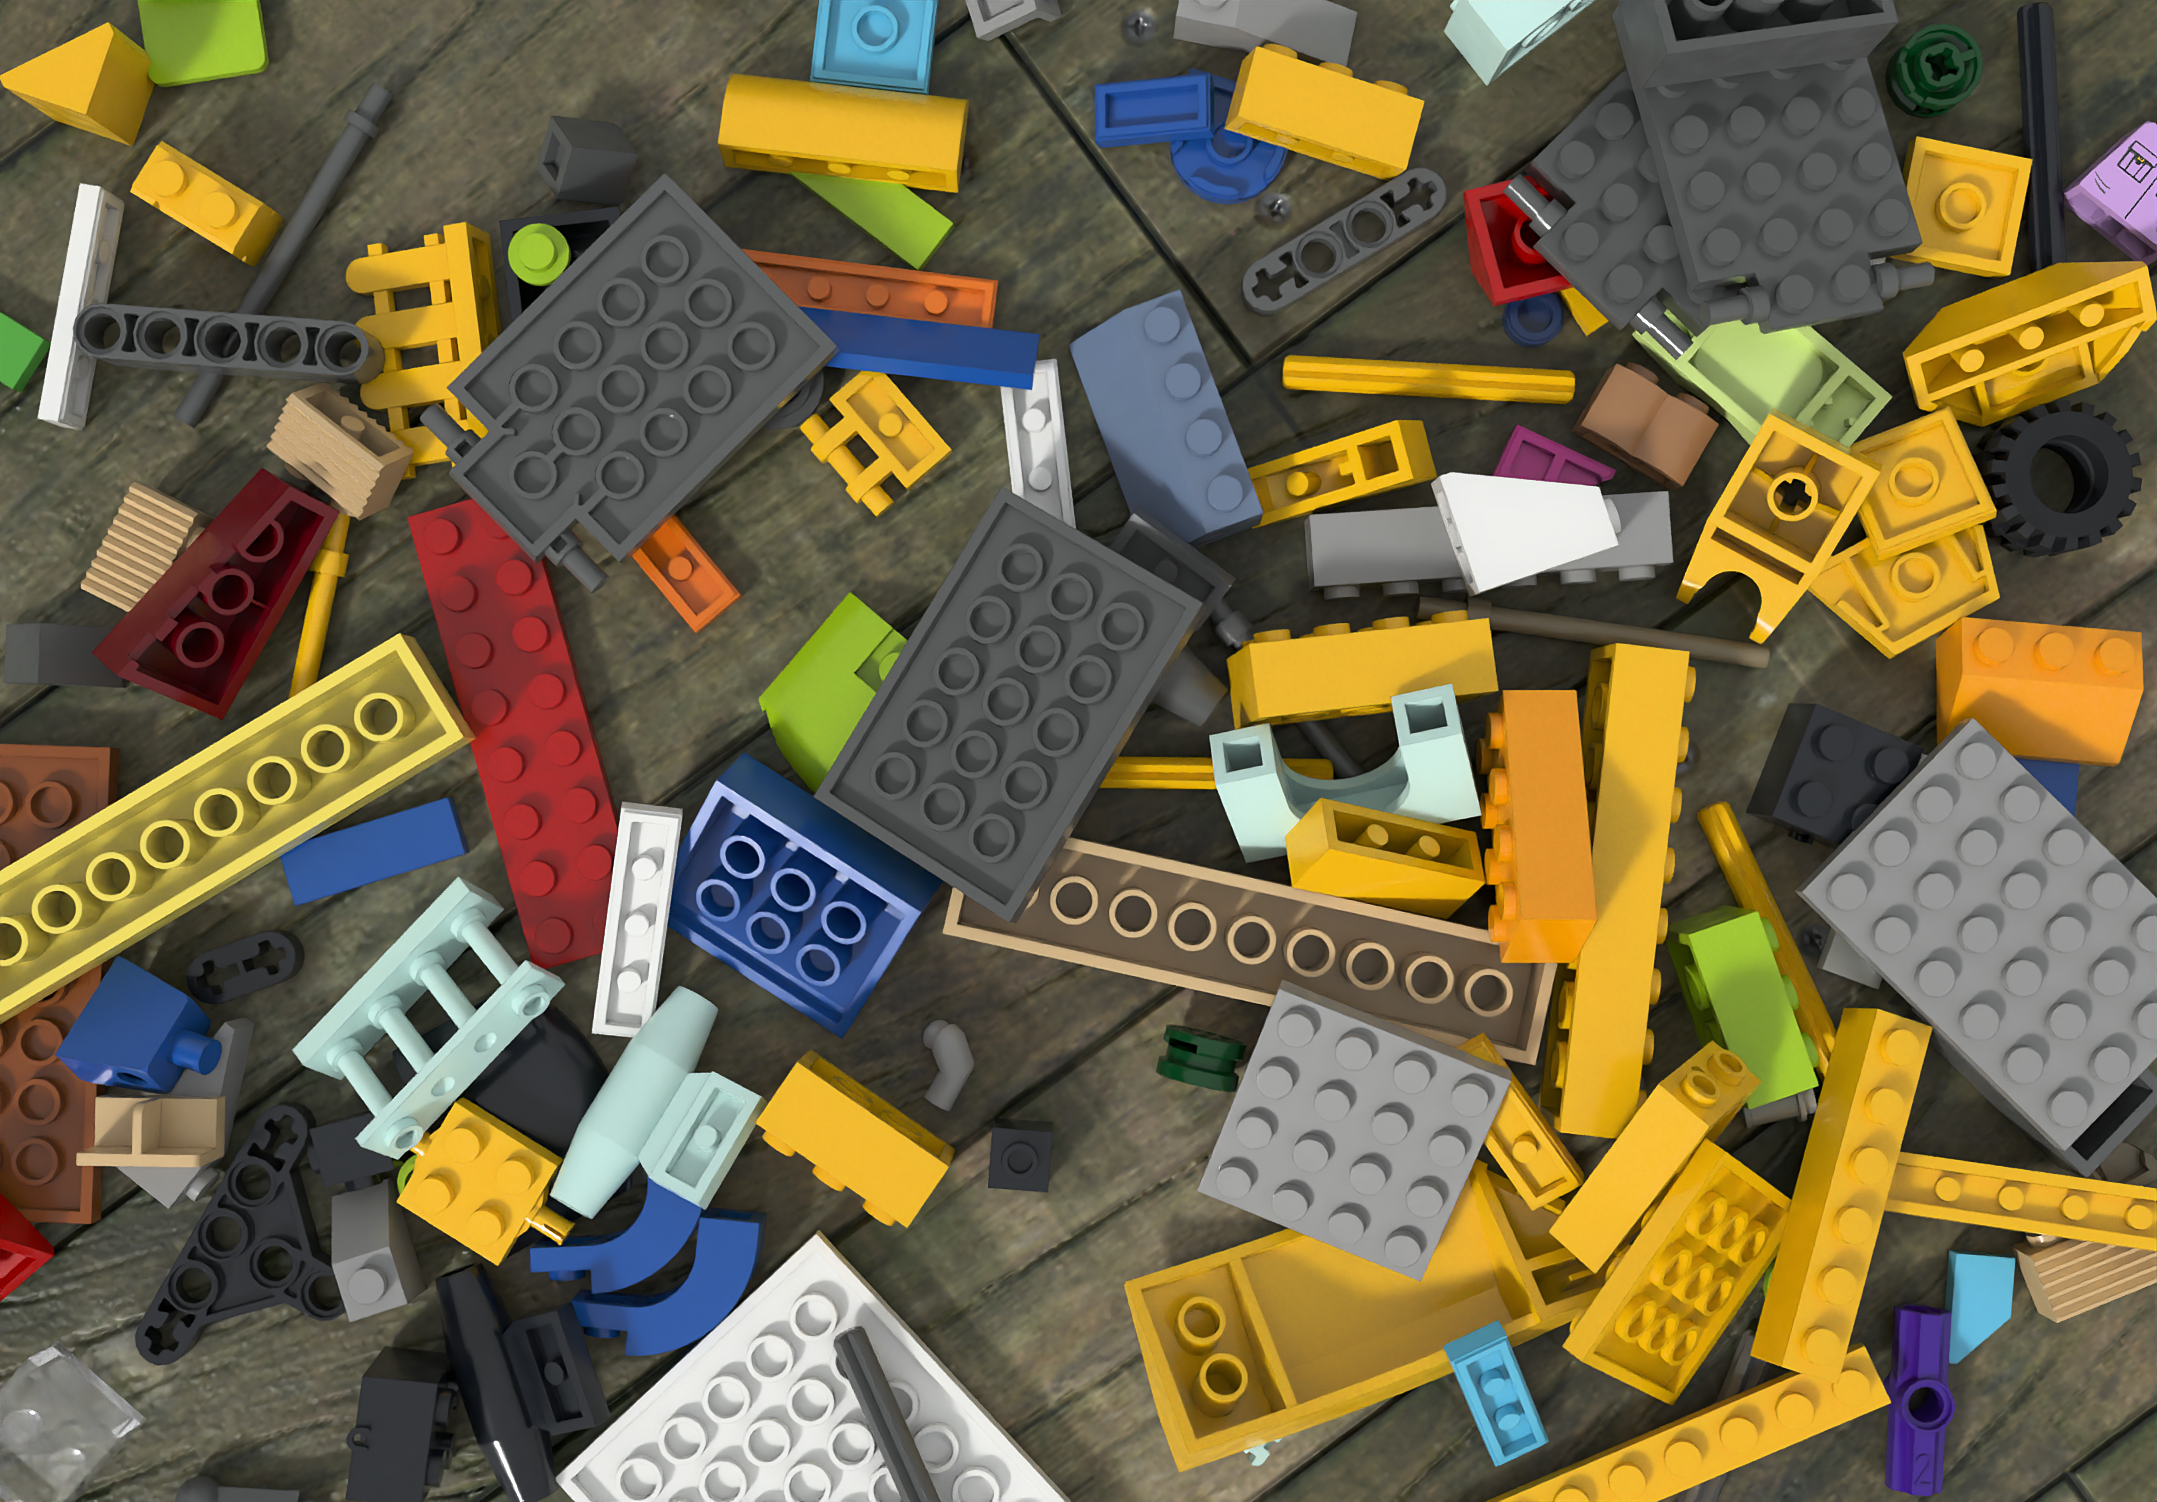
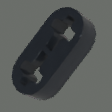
(241, 954)

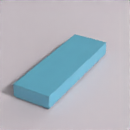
(1496, 1393)

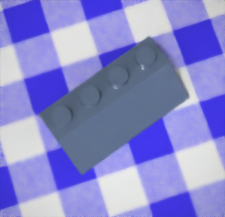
(1166, 422)

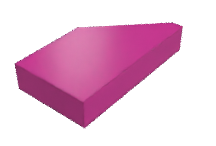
(1541, 459)

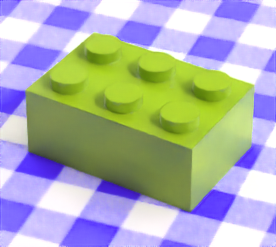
(1742, 999)

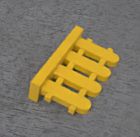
(466, 319)

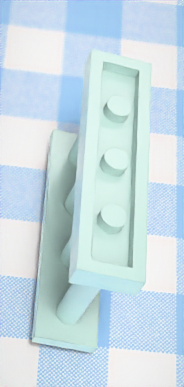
(394, 984)

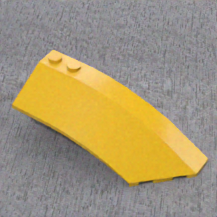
(1309, 1332)

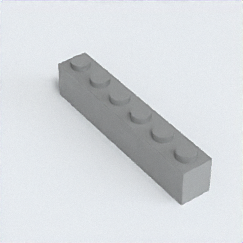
(1414, 548)

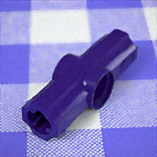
(1918, 1435)

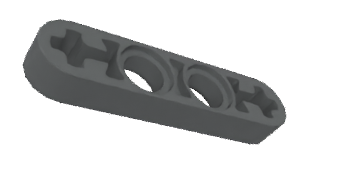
(1347, 248)

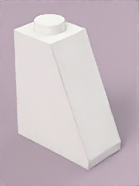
(1521, 526)

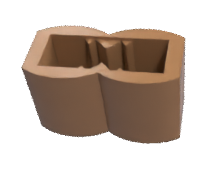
(1646, 425)

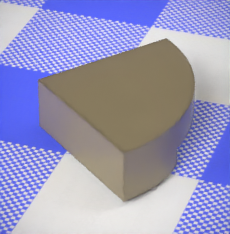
(2127, 1166)

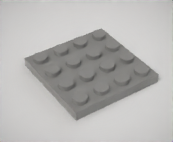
(1353, 1130)

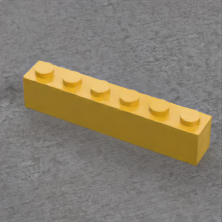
(1841, 1193)

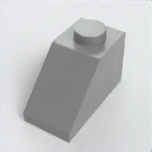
(373, 1251)

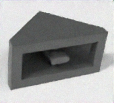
(56, 656)

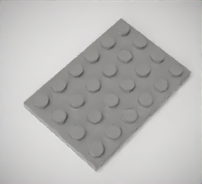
(2003, 930)

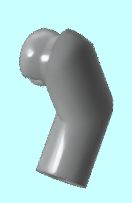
(953, 1060)

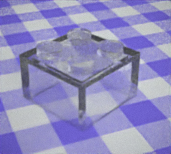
(58, 1428)

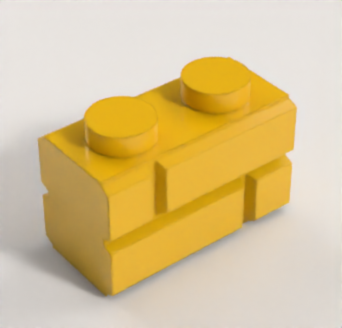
(207, 204)

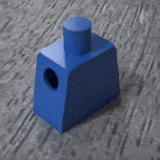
(138, 1034)

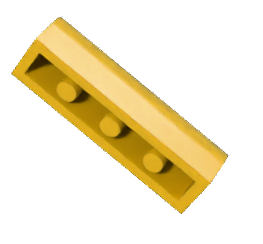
(843, 132)

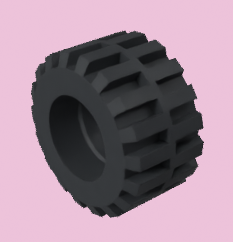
(2099, 471)

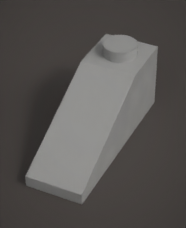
(1312, 28)
(180, 1184)

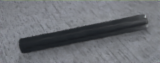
(2041, 135)

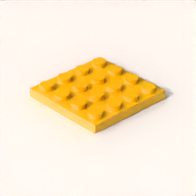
(1682, 1275)

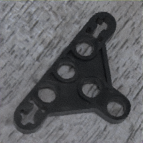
(238, 1273)

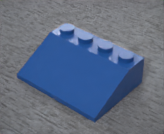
(794, 894)

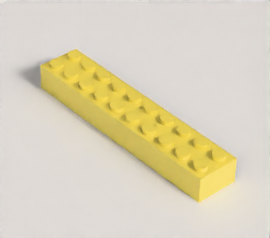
(220, 817)

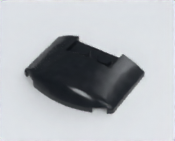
(535, 1086)

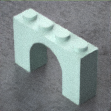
(1423, 780)

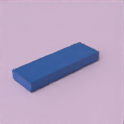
(374, 851)

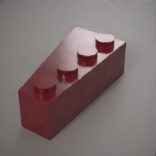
(222, 597)

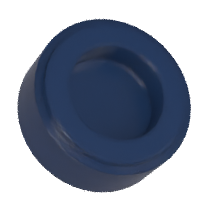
(1533, 320)

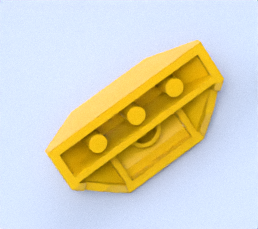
(2030, 340)

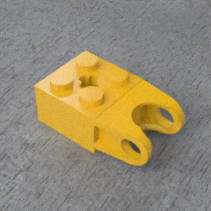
(1778, 542)

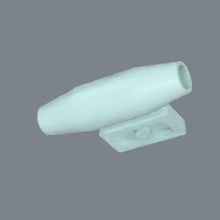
(660, 1115)

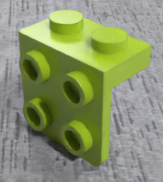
(202, 39)

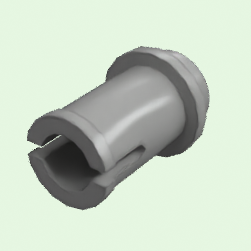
(1789, 1107)

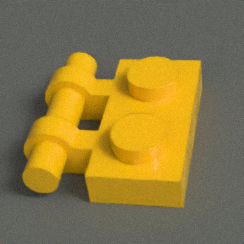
(890, 428)

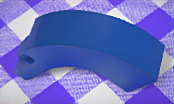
(626, 1255)
(658, 1323)

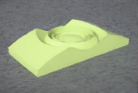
(1785, 370)

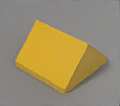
(89, 83)

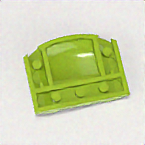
(829, 687)

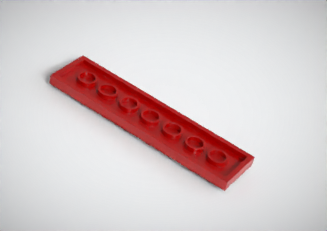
(528, 725)

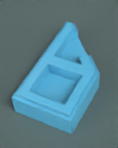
(1978, 1297)

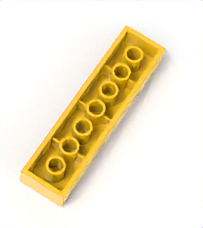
(1603, 998)

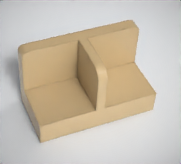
(156, 1131)

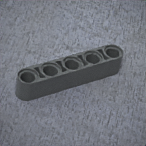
(203, 335)

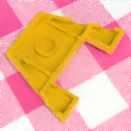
(1910, 593)

